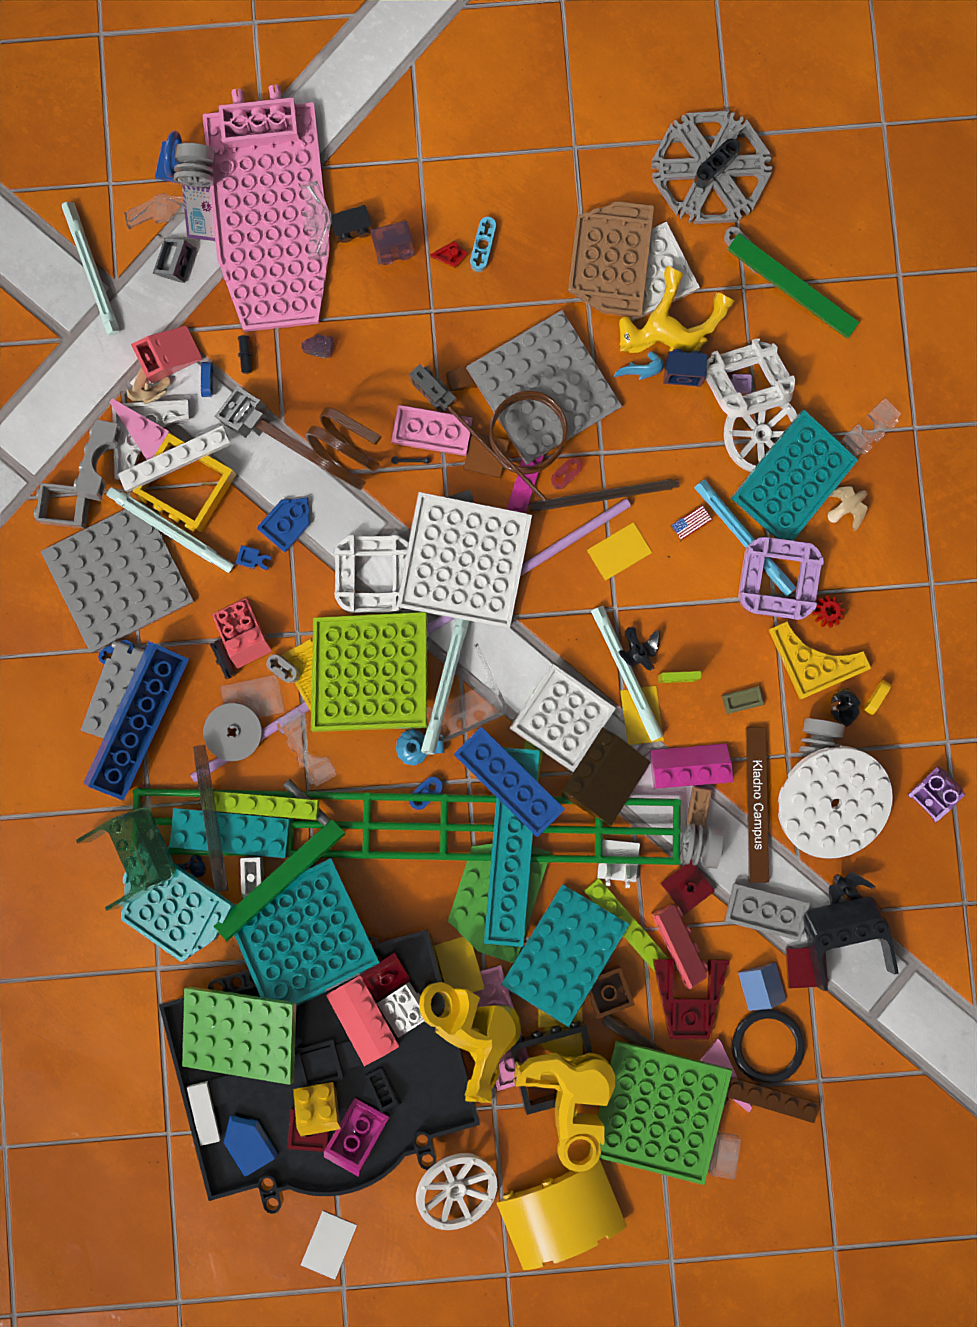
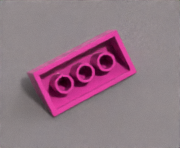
(691, 766)

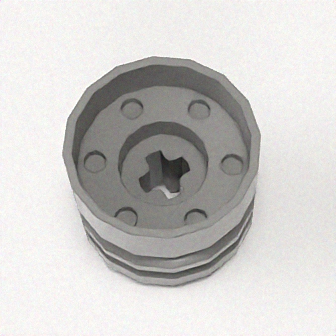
(194, 165)
(821, 734)
(700, 845)

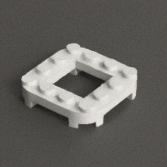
(734, 403)
(345, 573)

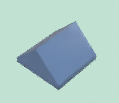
(762, 987)

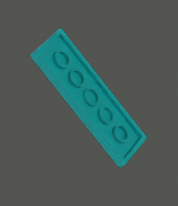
(237, 832)

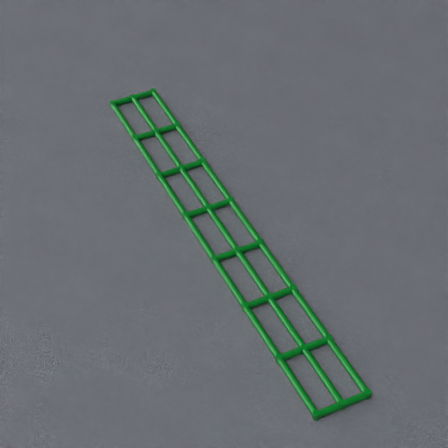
(443, 827)

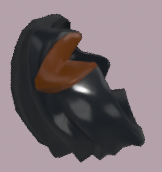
(845, 706)

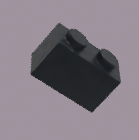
(351, 224)

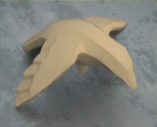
(142, 391)
(850, 503)

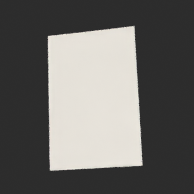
(328, 1245)

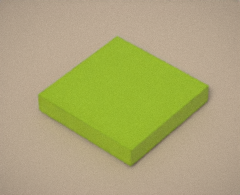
(673, 677)

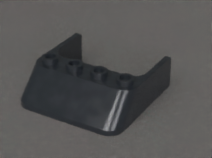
(846, 925)

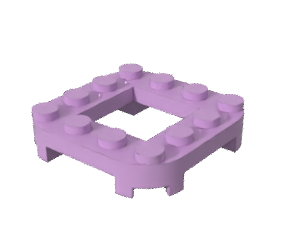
(807, 580)

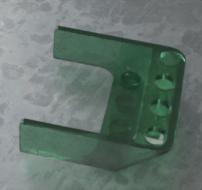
(140, 851)

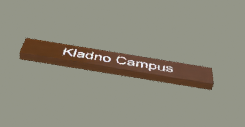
(757, 805)

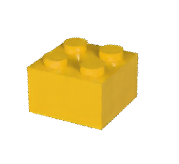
(316, 1109)

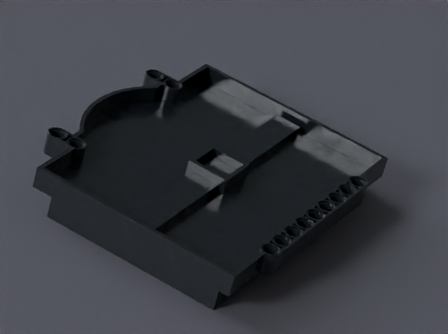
(423, 1070)

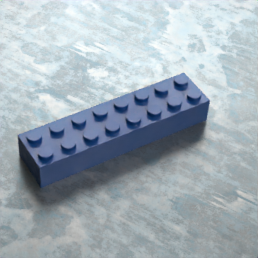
(135, 721)

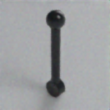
(395, 460)

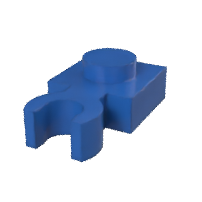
(250, 557)

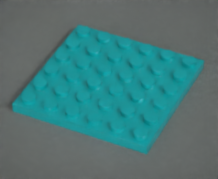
(306, 939)

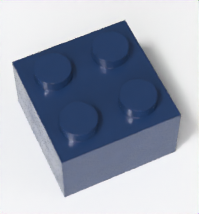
(685, 368)

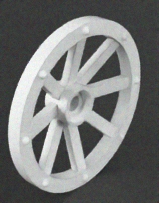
(766, 435)
(455, 1189)

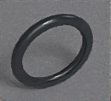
(799, 1041)

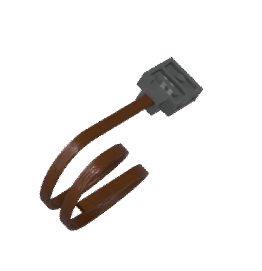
(440, 396)
(246, 414)

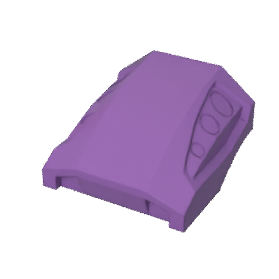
(937, 793)

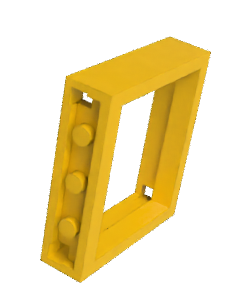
(213, 500)

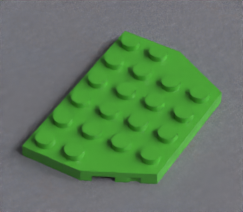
(471, 901)

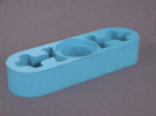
(481, 230)

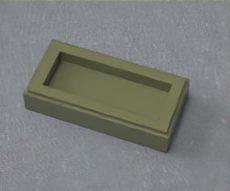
(742, 700)

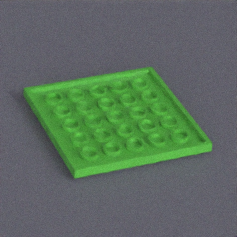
(663, 1112)

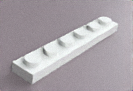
(174, 459)

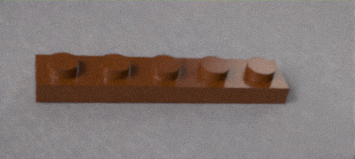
(772, 1099)

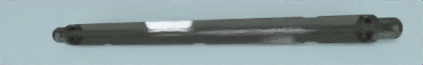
(604, 495)

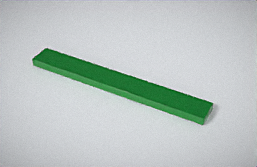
(793, 286)
(279, 880)

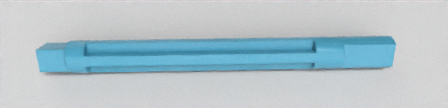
(743, 535)

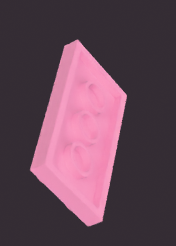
(431, 430)

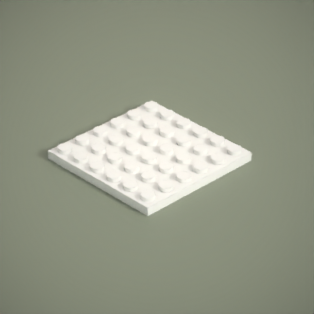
(464, 560)

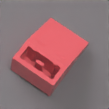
(166, 353)
(241, 633)

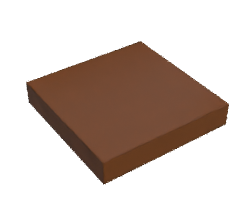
(479, 458)

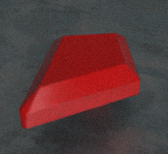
(450, 254)

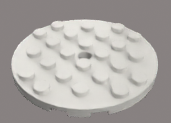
(830, 775)

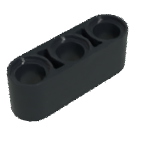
(720, 155)

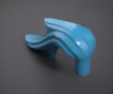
(644, 371)

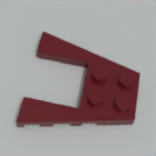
(689, 1016)

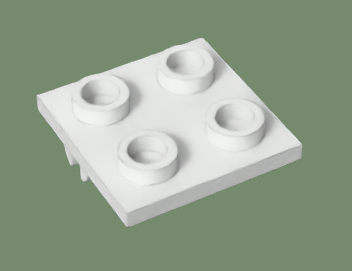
(621, 872)

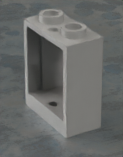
(40, 511)

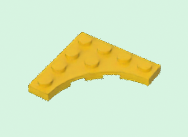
(811, 669)

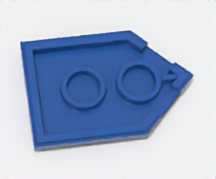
(286, 522)
(248, 1144)

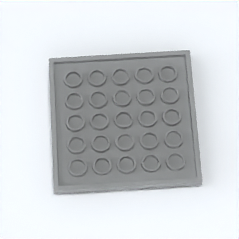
(551, 362)
(116, 578)

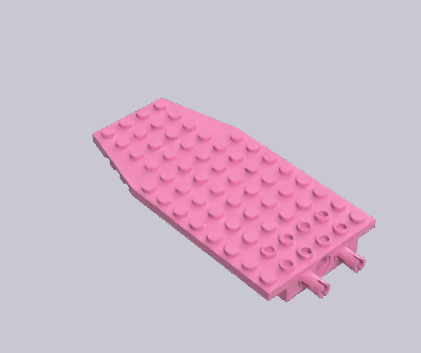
(258, 209)

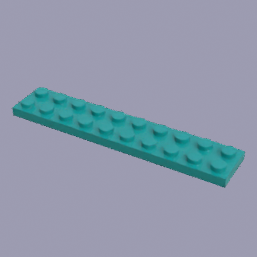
(510, 867)

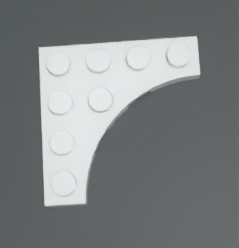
(160, 412)

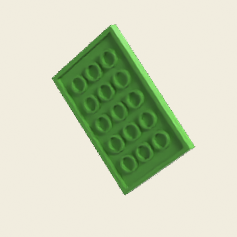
(239, 1034)

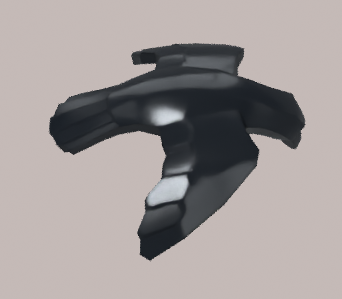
(639, 651)
(847, 886)

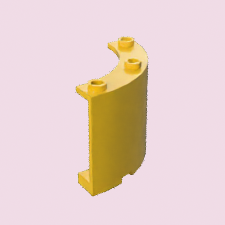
(561, 1217)

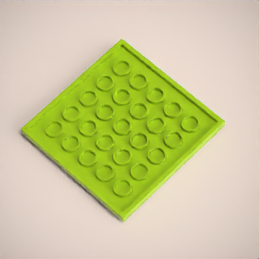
(369, 672)

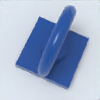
(166, 160)

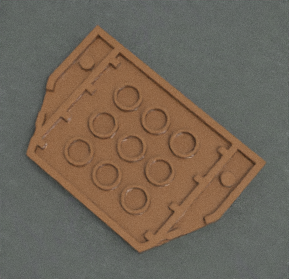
(612, 258)

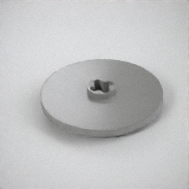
(231, 747)

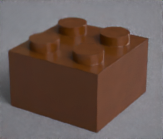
(610, 992)

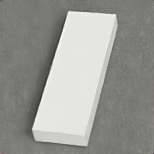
(203, 1113)

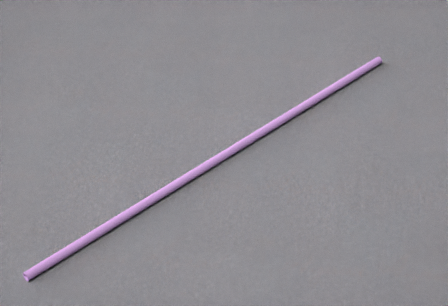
(442, 620)

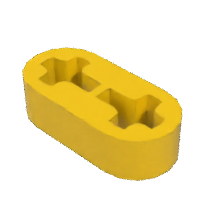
(877, 697)

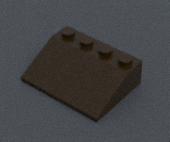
(605, 777)

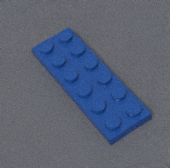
(509, 782)

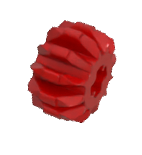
(835, 609)

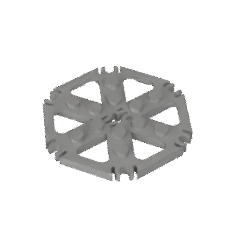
(700, 150)

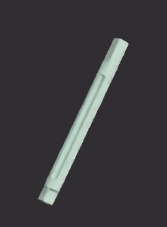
(90, 268)
(170, 529)
(644, 710)
(435, 722)

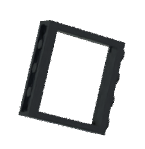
(538, 1037)

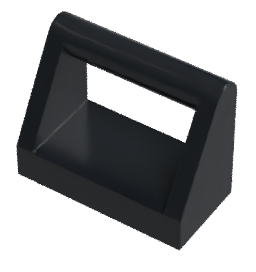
(181, 260)

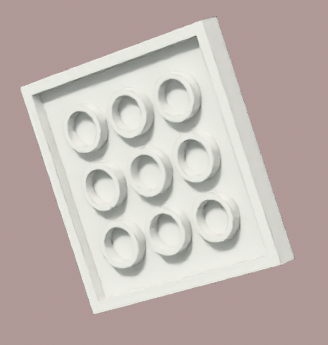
(664, 252)
(562, 718)

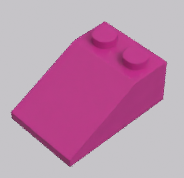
(356, 1138)

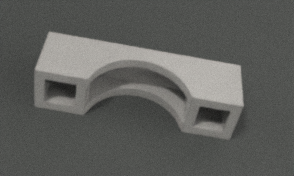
(103, 437)

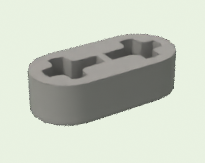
(286, 665)

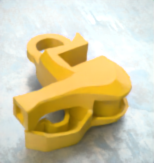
(480, 1030)
(580, 1081)

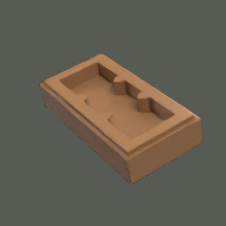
(698, 806)

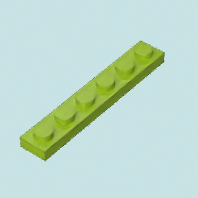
(266, 805)
(635, 933)

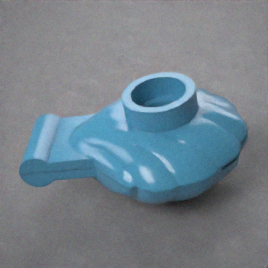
(406, 747)

